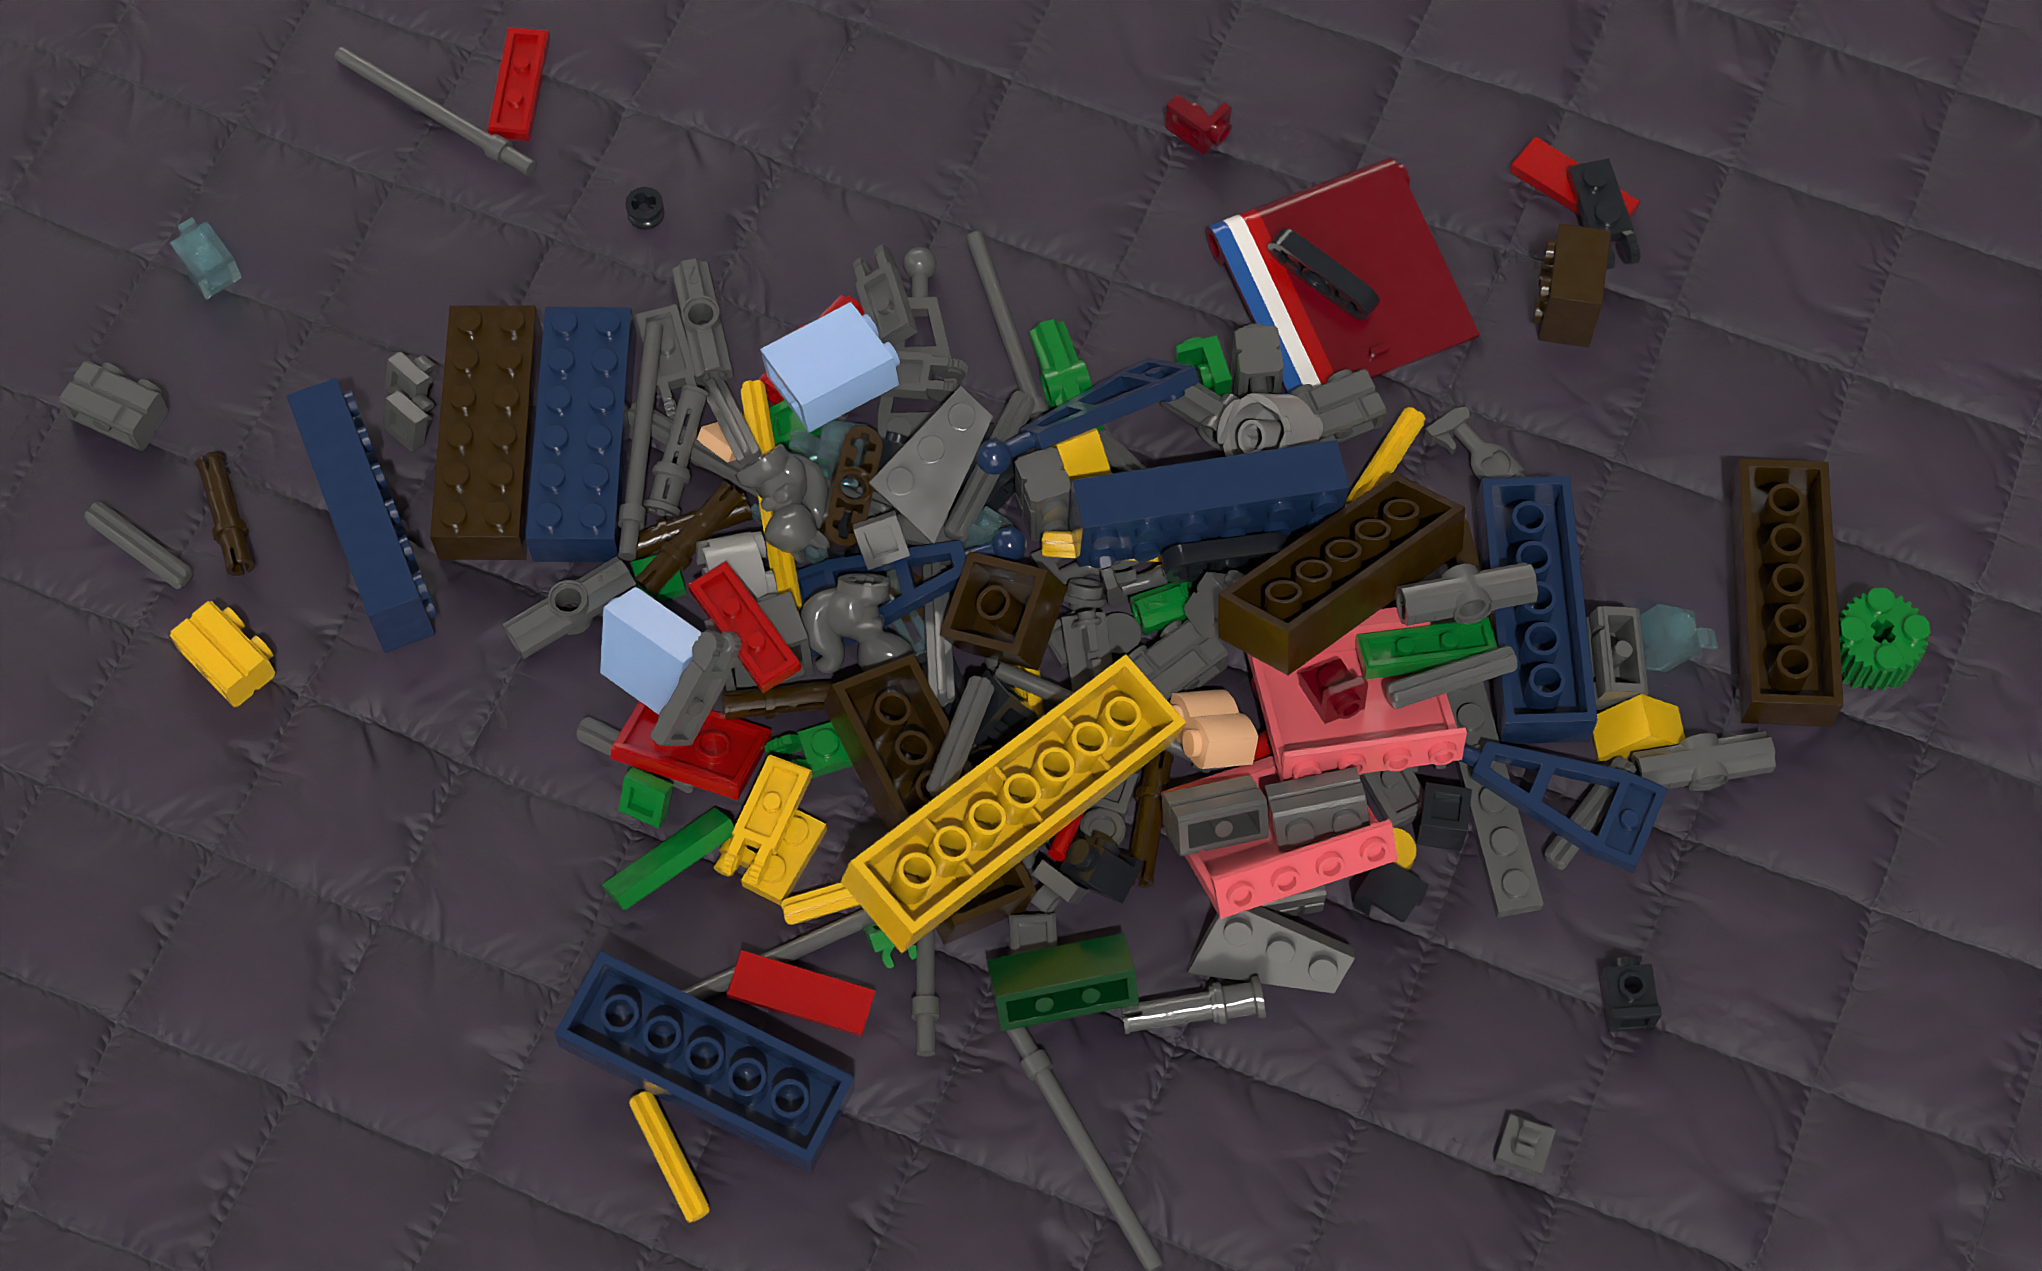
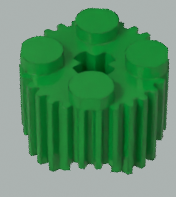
(1880, 640)

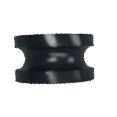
(637, 216)

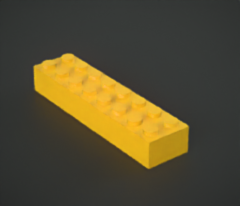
(1012, 803)

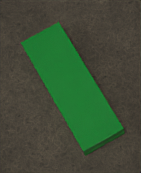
(1421, 647)
(669, 859)

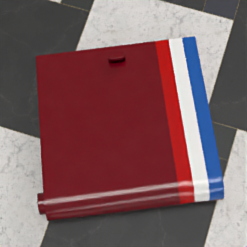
(1377, 234)

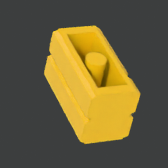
(223, 653)

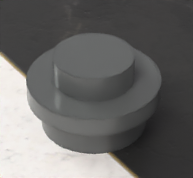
(1085, 594)

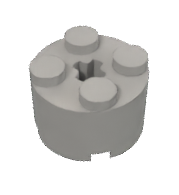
(1267, 423)
(744, 556)

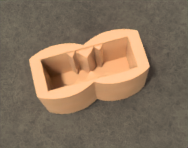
(1214, 729)

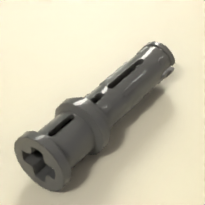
(665, 471)
(1216, 1004)

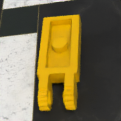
(767, 815)

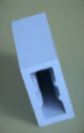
(831, 366)
(645, 647)

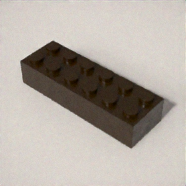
(486, 432)
(1340, 573)
(1785, 593)
(893, 740)

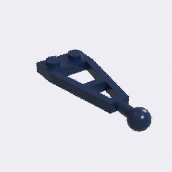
(1145, 385)
(1006, 544)
(1627, 820)

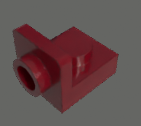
(1194, 126)
(1334, 691)

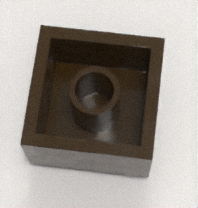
(1572, 285)
(1003, 610)

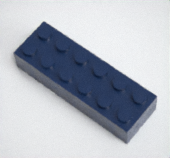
(581, 434)
(1205, 500)
(364, 514)
(1553, 686)
(705, 1061)

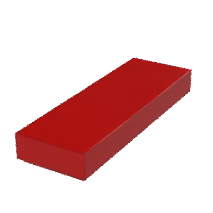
(519, 83)
(1547, 171)
(735, 610)
(801, 993)

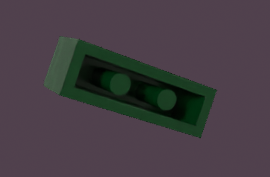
(1063, 982)

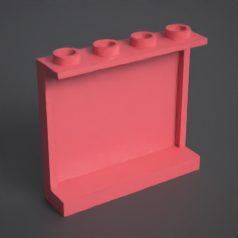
(1370, 740)
(1259, 873)

